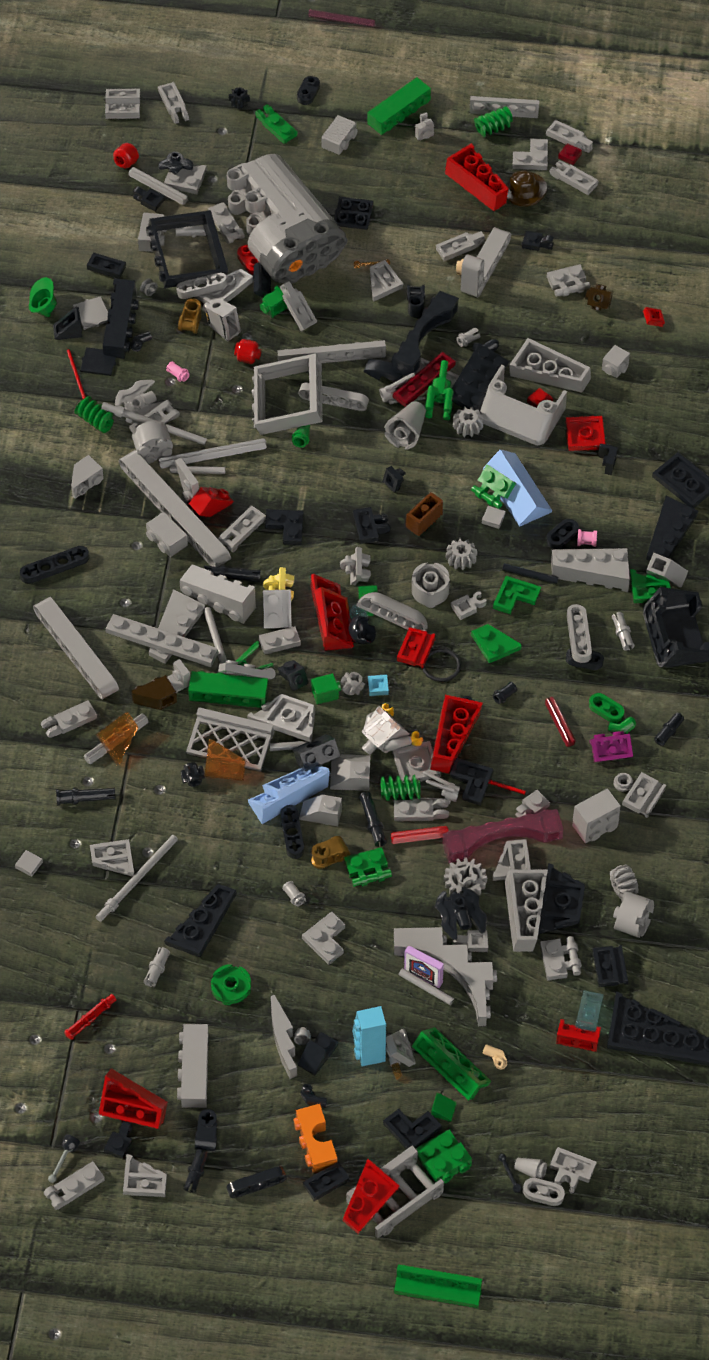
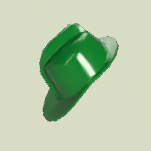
(42, 297)

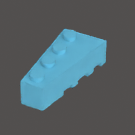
(370, 1036)

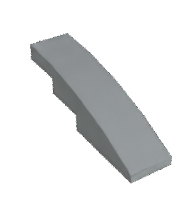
(282, 1033)

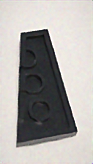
(671, 527)
(203, 922)

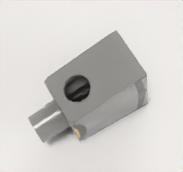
(222, 318)

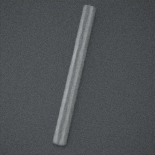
(215, 452)

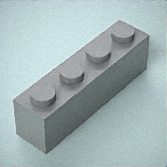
(194, 1066)

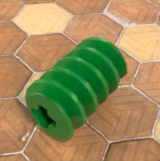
(493, 121)
(94, 415)
(400, 787)

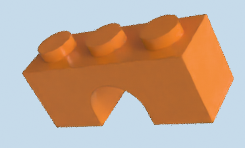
(310, 1122)

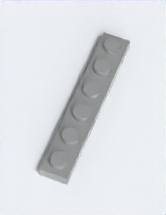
(338, 352)
(162, 640)

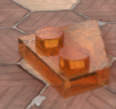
(118, 736)
(223, 763)

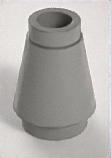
(532, 1167)

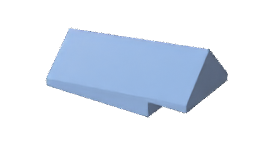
(525, 500)
(288, 791)

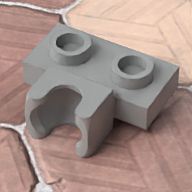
(571, 1168)

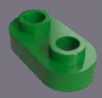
(607, 708)

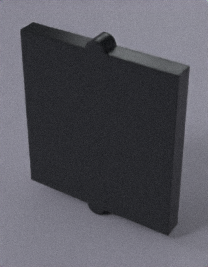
(97, 363)

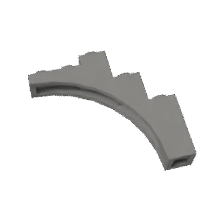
(475, 977)

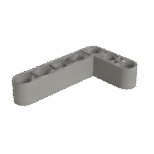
(479, 269)

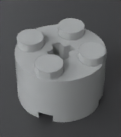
(152, 441)
(430, 584)
(633, 914)

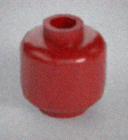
(126, 155)
(247, 351)

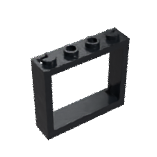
(179, 221)

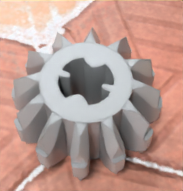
(468, 421)
(461, 554)
(623, 880)

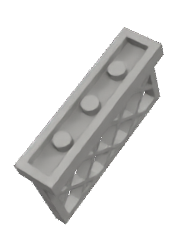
(236, 724)

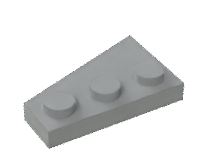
(236, 281)

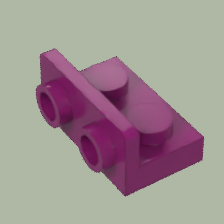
(611, 747)

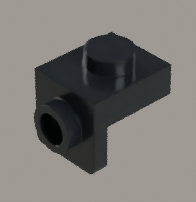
(294, 674)

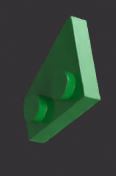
(645, 586)
(494, 643)

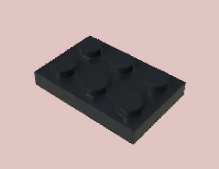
(683, 480)

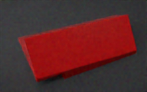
(331, 613)

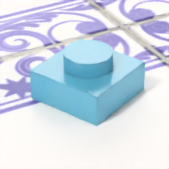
(378, 685)

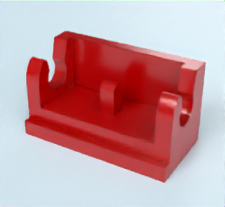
(577, 1037)

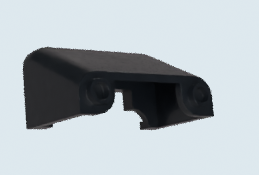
(674, 627)

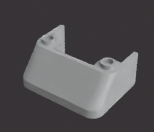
(519, 418)

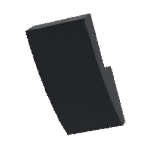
(379, 368)

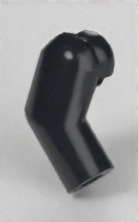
(138, 340)

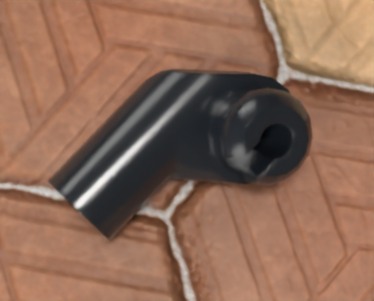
(492, 344)
(310, 1098)

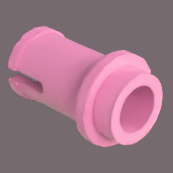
(177, 371)

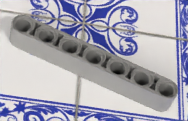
(76, 648)

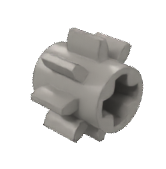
(352, 683)

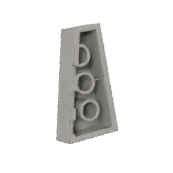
(219, 593)
(525, 902)

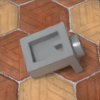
(181, 676)

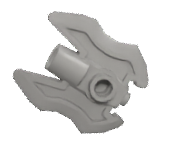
(136, 399)

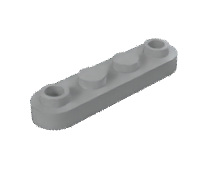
(579, 633)

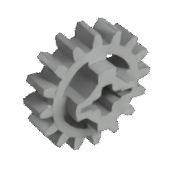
(460, 871)

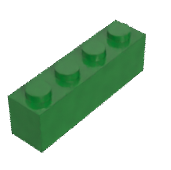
(399, 106)
(228, 689)

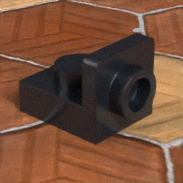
(609, 454)

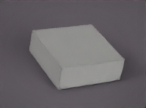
(493, 517)
(28, 863)

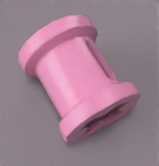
(587, 538)

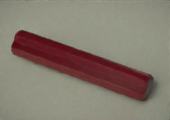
(560, 721)

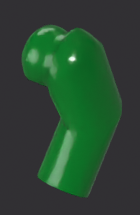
(626, 725)

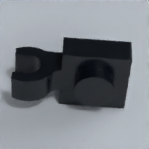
(149, 199)
(535, 240)
(119, 1142)

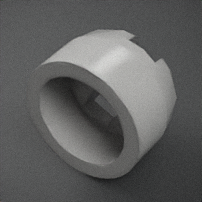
(302, 1036)

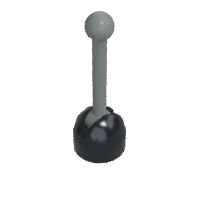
(69, 1144)

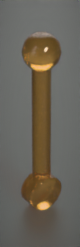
(357, 264)

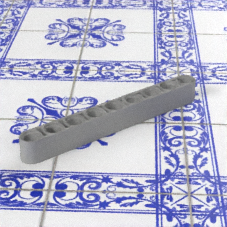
(168, 502)

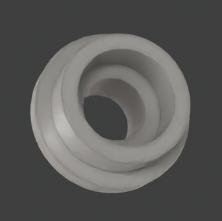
(623, 777)

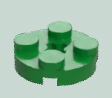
(233, 974)

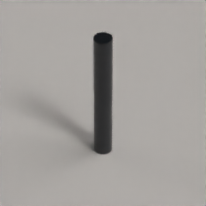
(530, 573)

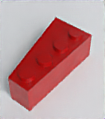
(476, 177)
(454, 728)

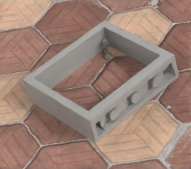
(284, 368)

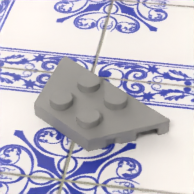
(288, 716)

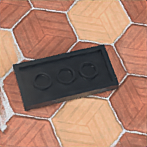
(476, 376)

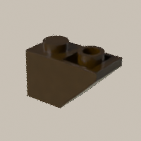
(155, 694)

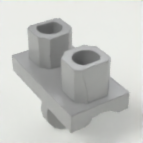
(353, 566)

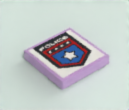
(423, 966)

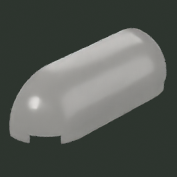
(393, 611)

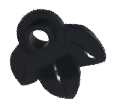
(175, 162)

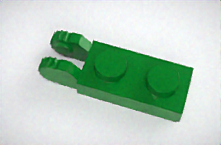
(276, 124)

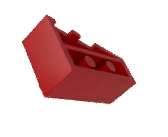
(130, 1101)

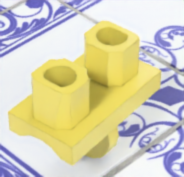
(280, 581)

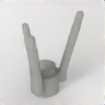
(387, 392)
(449, 790)

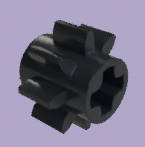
(239, 97)
(192, 774)

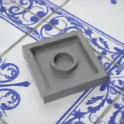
(414, 760)

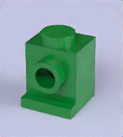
(273, 303)

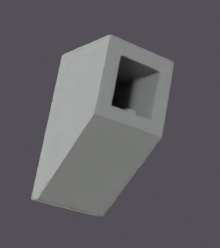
(85, 475)
(666, 569)

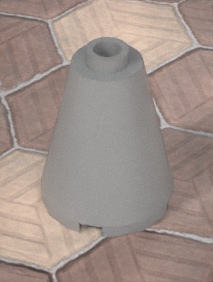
(406, 426)

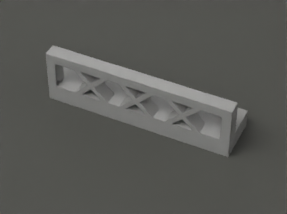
(518, 107)

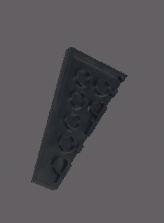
(654, 1034)

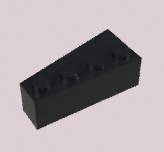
(120, 318)

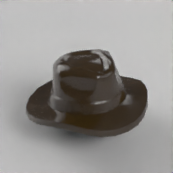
(526, 188)

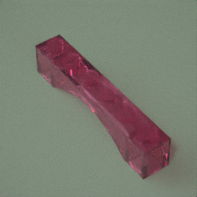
(539, 826)

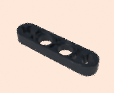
(52, 561)

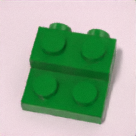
(444, 1157)

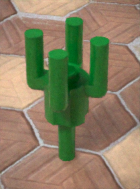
(440, 393)

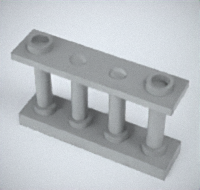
(405, 1160)

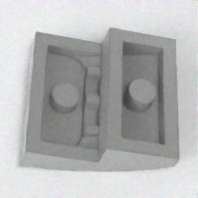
(122, 103)

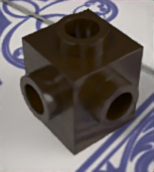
(605, 297)

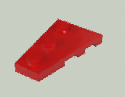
(369, 1196)

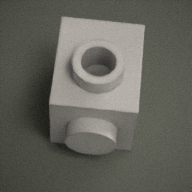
(615, 361)

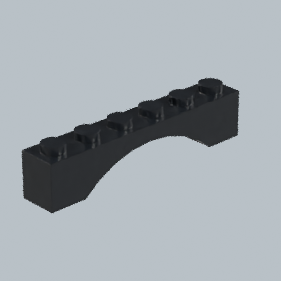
(440, 311)

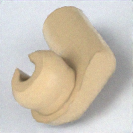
(497, 1055)

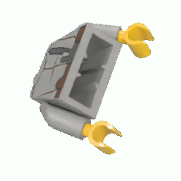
(386, 732)

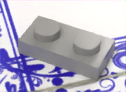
(279, 640)

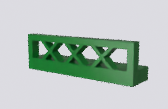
(450, 1063)
(438, 1286)

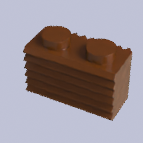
(424, 514)

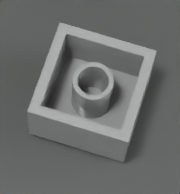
(596, 816)

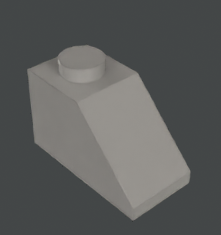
(322, 810)

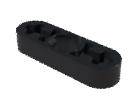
(292, 838)
(256, 1182)

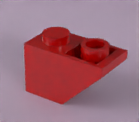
(210, 501)

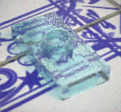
(589, 1011)

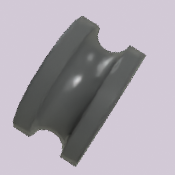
(148, 287)

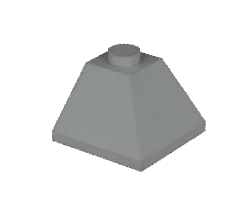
(350, 772)

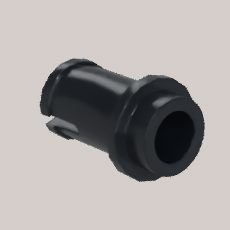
(501, 695)

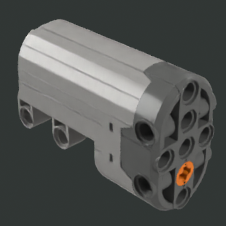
(287, 223)

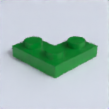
(514, 590)

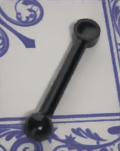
(516, 1187)

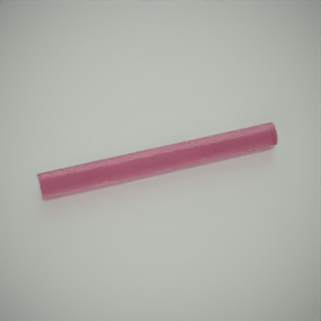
(344, 18)

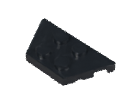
(561, 901)

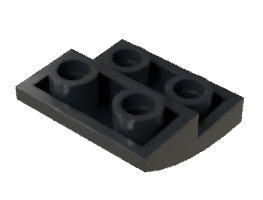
(354, 213)

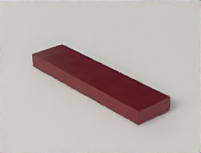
(422, 380)

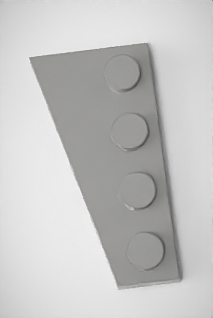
(178, 619)

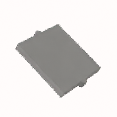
(92, 312)

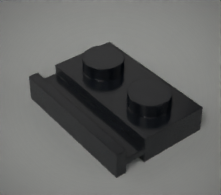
(610, 966)

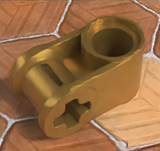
(190, 316)
(331, 851)

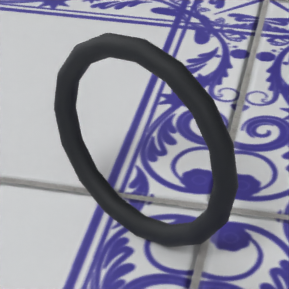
(447, 678)

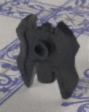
(462, 910)

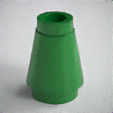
(301, 436)

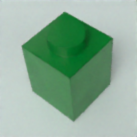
(325, 688)

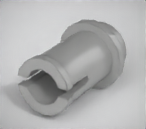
(466, 338)
(297, 897)

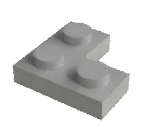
(532, 160)
(321, 937)

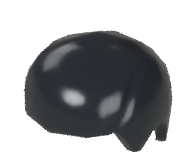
(361, 631)

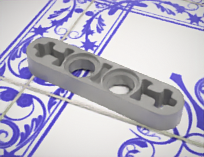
(352, 400)

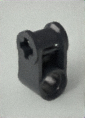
(415, 300)
(206, 1133)

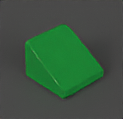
(443, 1107)

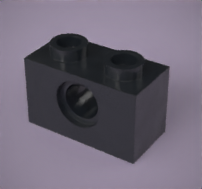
(316, 752)

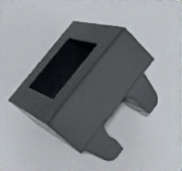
(393, 478)

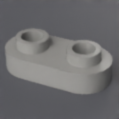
(544, 1190)

